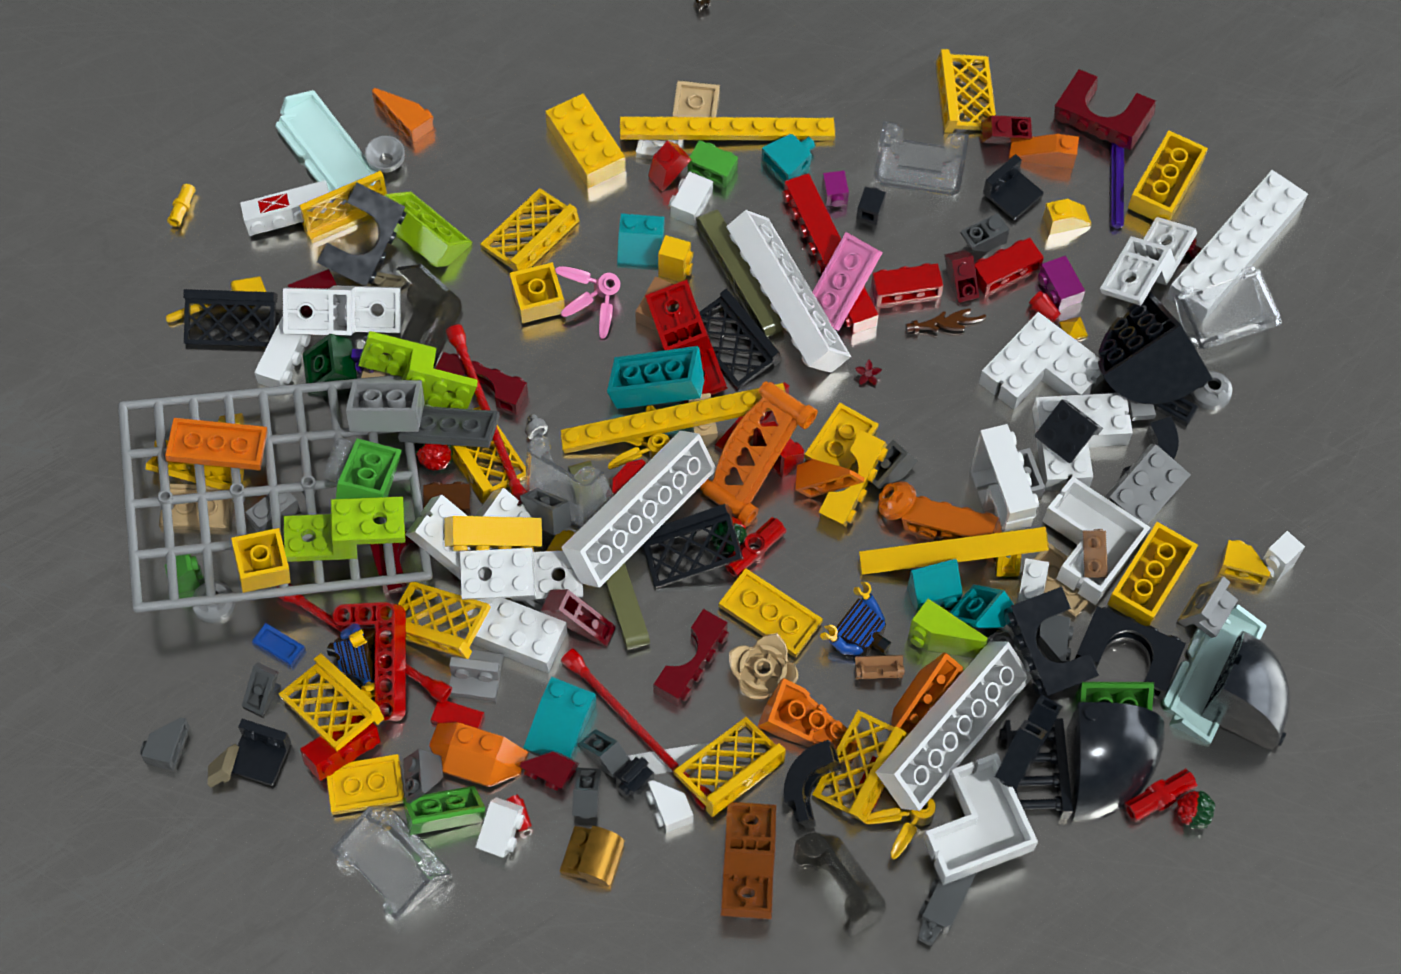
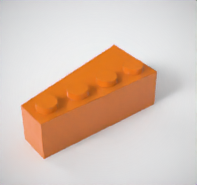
(948, 522)

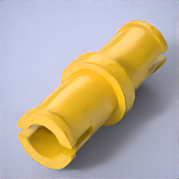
(181, 205)

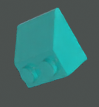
(640, 240)
(935, 582)
(983, 607)

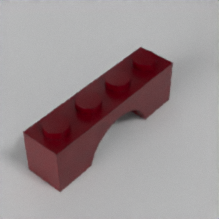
(508, 390)
(675, 681)

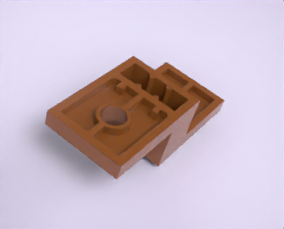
(749, 860)

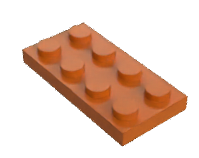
(216, 444)

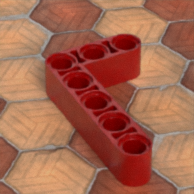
(383, 651)

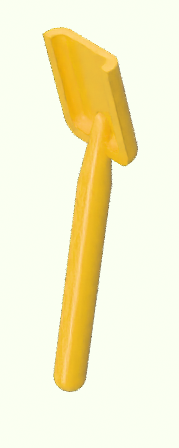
(247, 284)

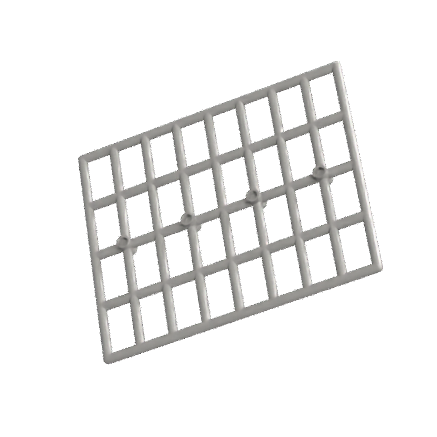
(238, 493)

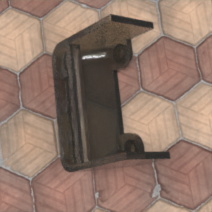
(434, 308)

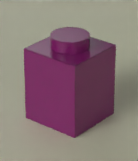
(835, 188)

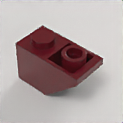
(1006, 129)
(962, 275)
(552, 767)

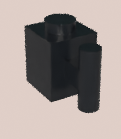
(634, 778)

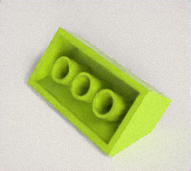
(428, 231)

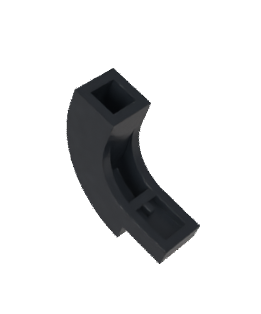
(1164, 435)
(802, 776)

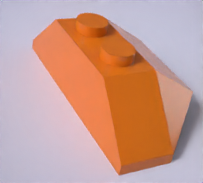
(925, 691)
(476, 754)

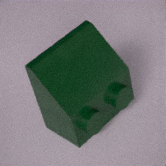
(329, 360)

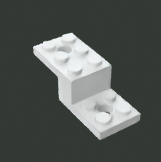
(1148, 261)
(341, 310)
(515, 574)

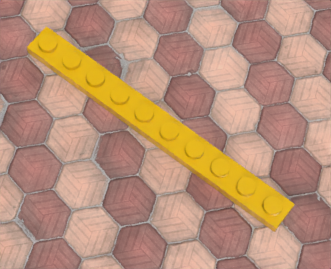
(725, 128)
(660, 420)

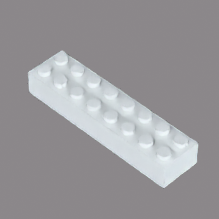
(1243, 235)
(788, 292)
(639, 509)
(954, 725)

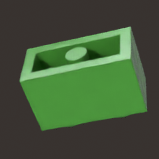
(713, 163)

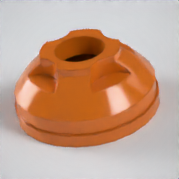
(899, 502)

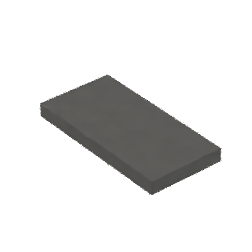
(454, 427)

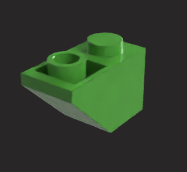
(188, 573)

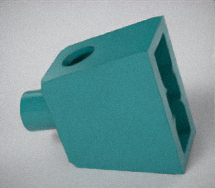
(788, 156)

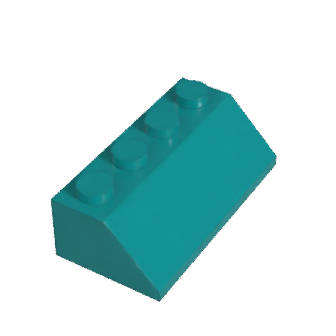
(656, 377)

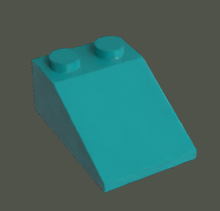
(560, 719)

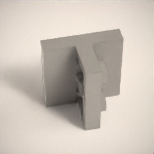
(1209, 607)
(476, 676)

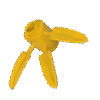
(654, 445)
(907, 832)

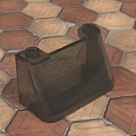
(864, 901)

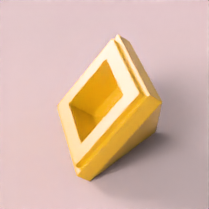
(1074, 328)

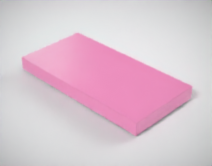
(845, 278)

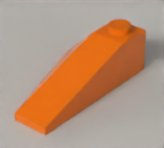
(801, 719)

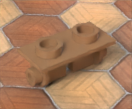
(1095, 553)
(879, 667)

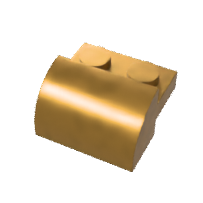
(592, 854)

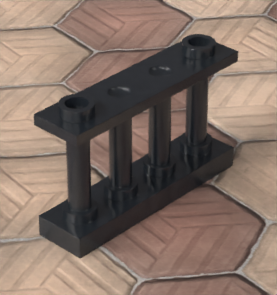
(1059, 779)

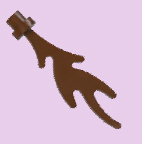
(948, 323)

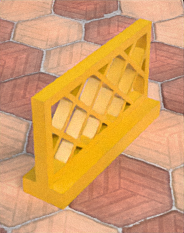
(948, 90)
(345, 215)
(541, 240)
(475, 474)
(434, 638)
(349, 693)
(746, 776)
(873, 786)

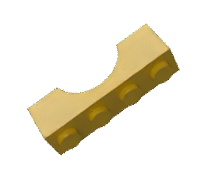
(841, 505)

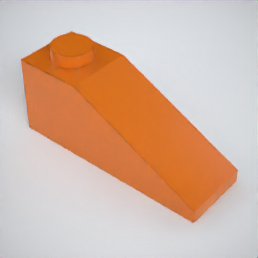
(405, 114)
(1049, 150)
(819, 478)

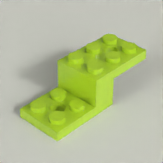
(416, 362)
(344, 529)

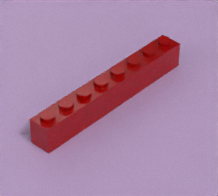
(822, 242)

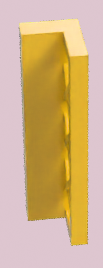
(215, 474)

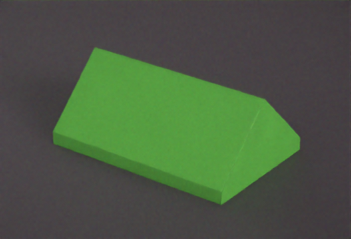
(1117, 692)
(444, 810)

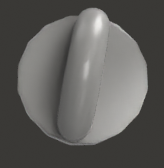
(534, 426)

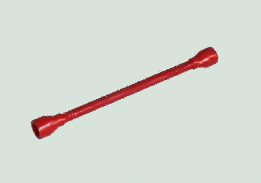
(458, 340)
(574, 662)
(437, 689)

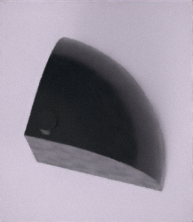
(1151, 356)
(1251, 694)
(1111, 755)

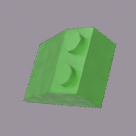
(368, 471)

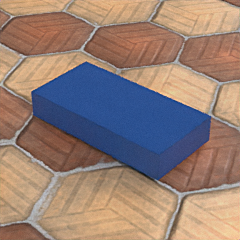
(278, 645)

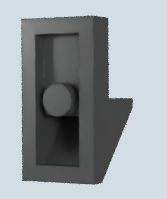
(261, 689)

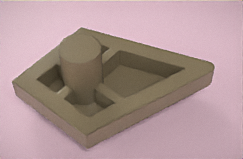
(388, 280)
(222, 766)

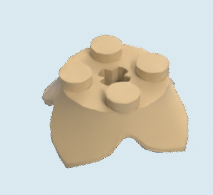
(767, 653)

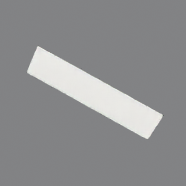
(679, 754)

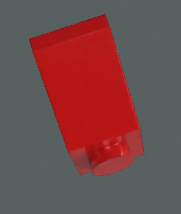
(667, 164)

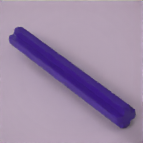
(1117, 186)

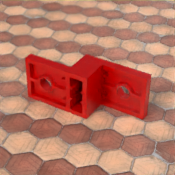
(685, 329)

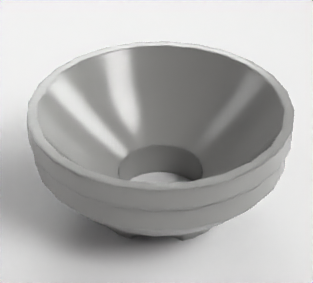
(382, 147)
(1214, 399)
(215, 612)

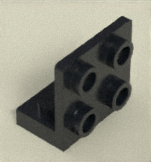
(1011, 189)
(1067, 430)
(260, 752)

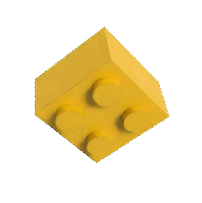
(537, 292)
(260, 560)

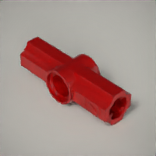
(764, 538)
(1160, 795)

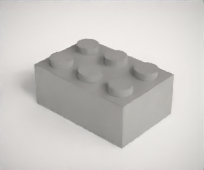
(385, 406)
(1148, 484)

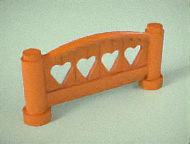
(789, 414)

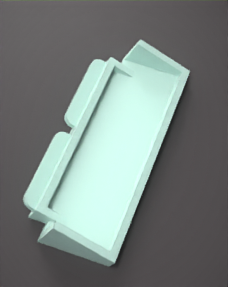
(321, 141)
(1197, 676)

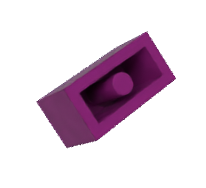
(1061, 282)

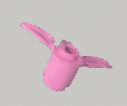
(586, 298)

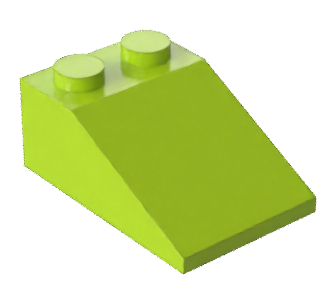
(944, 633)

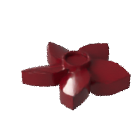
(1193, 249)
(868, 373)

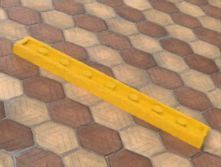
(960, 548)

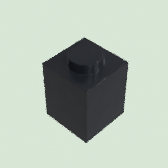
(871, 205)

